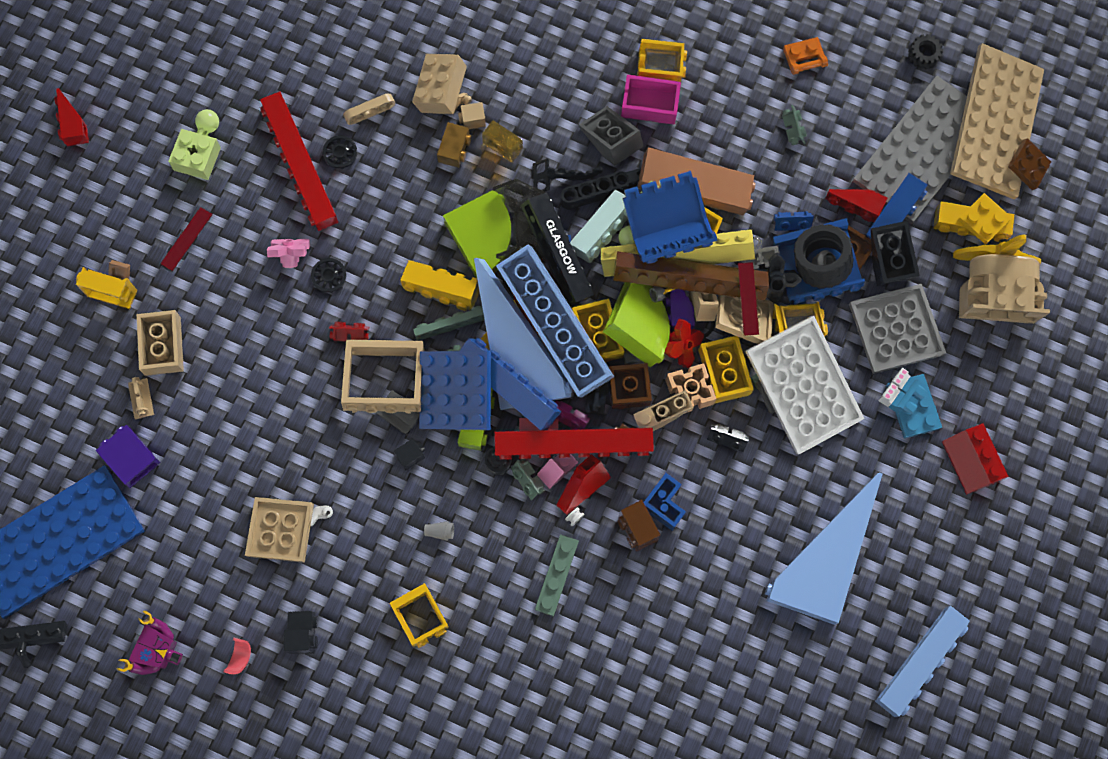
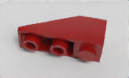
(72, 127)
(861, 202)
(584, 481)

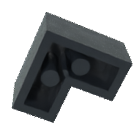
(300, 633)

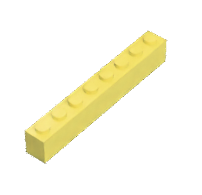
(728, 248)

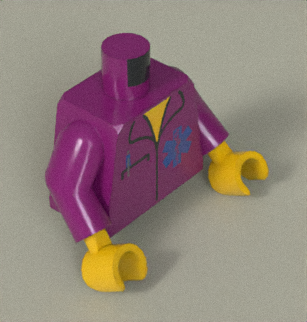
(153, 648)

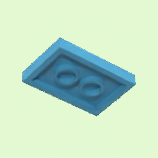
(925, 416)

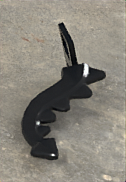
(562, 173)

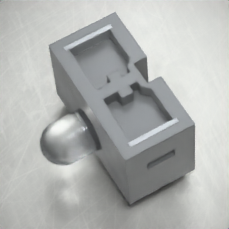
(761, 254)

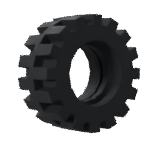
(927, 42)

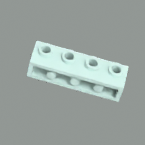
(600, 228)

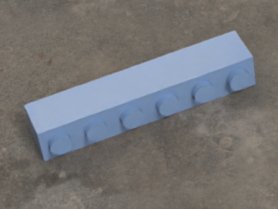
(922, 662)

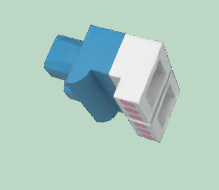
(900, 391)

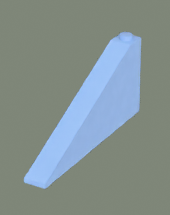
(516, 339)
(823, 571)

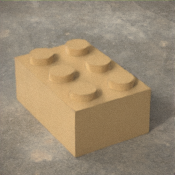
(439, 83)
(160, 342)

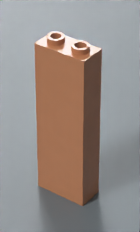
(718, 185)

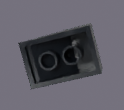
(893, 253)

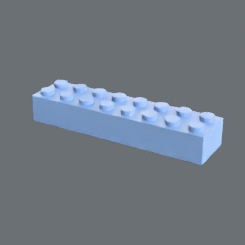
(555, 321)

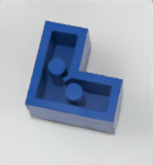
(660, 504)

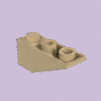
(664, 411)

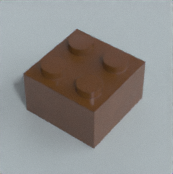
(630, 386)
(638, 526)

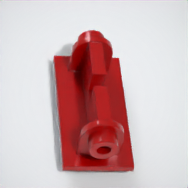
(341, 331)

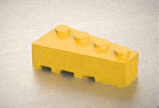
(440, 285)

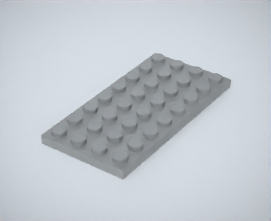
(918, 145)

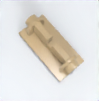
(140, 398)

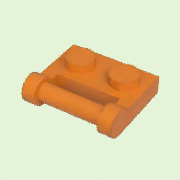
(803, 51)

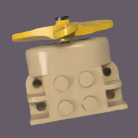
(1002, 283)

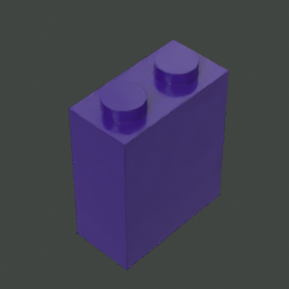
(127, 456)

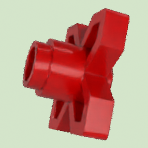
(682, 343)

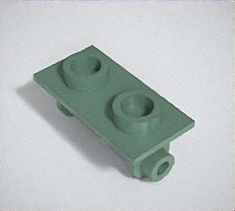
(793, 119)
(522, 472)

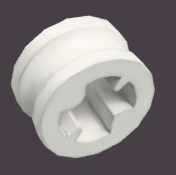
(575, 516)

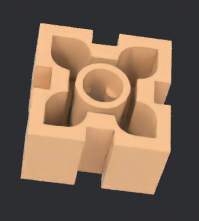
(695, 379)

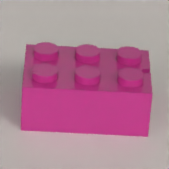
(651, 99)

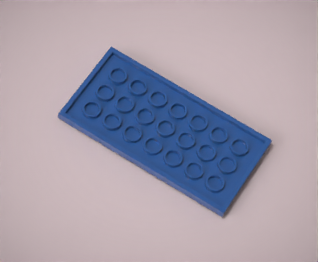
(63, 538)

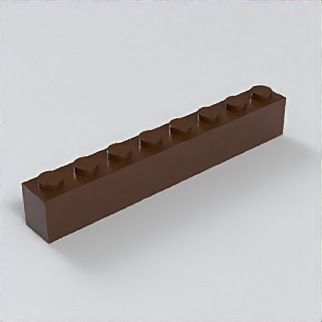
(686, 275)

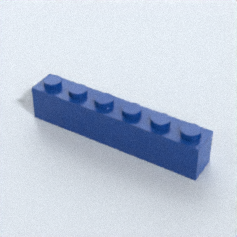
(516, 390)

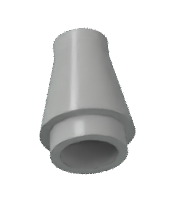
(440, 530)

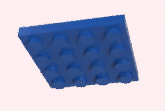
(455, 390)

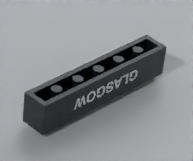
(557, 249)

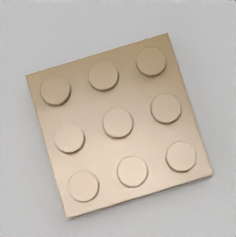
(730, 318)
(279, 529)

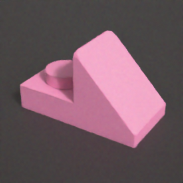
(556, 469)

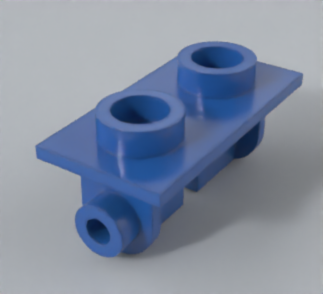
(799, 221)

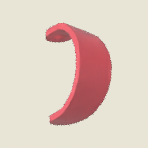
(239, 657)

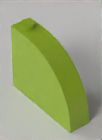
(481, 229)
(639, 324)

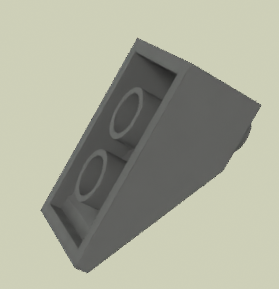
(612, 135)

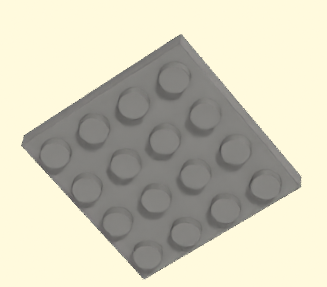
(897, 328)

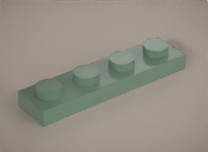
(444, 325)
(556, 575)

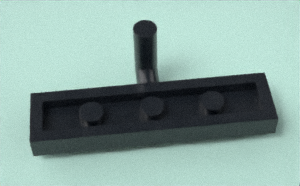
(31, 635)

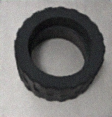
(823, 237)

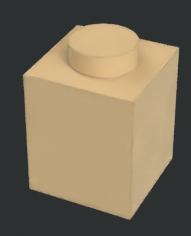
(472, 115)

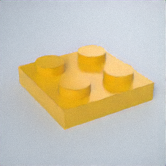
(984, 218)

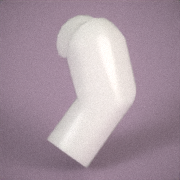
(321, 512)

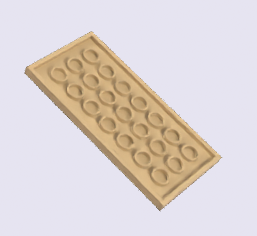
(996, 120)

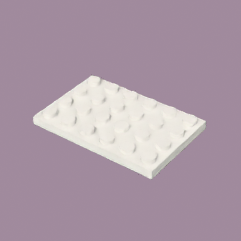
(805, 385)

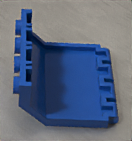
(667, 217)

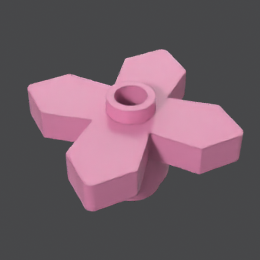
(288, 251)

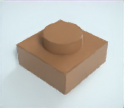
(119, 270)

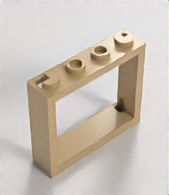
(382, 348)

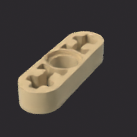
(369, 109)

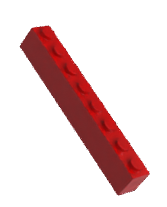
(299, 161)
(574, 442)

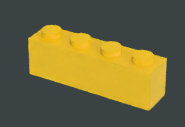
(947, 221)

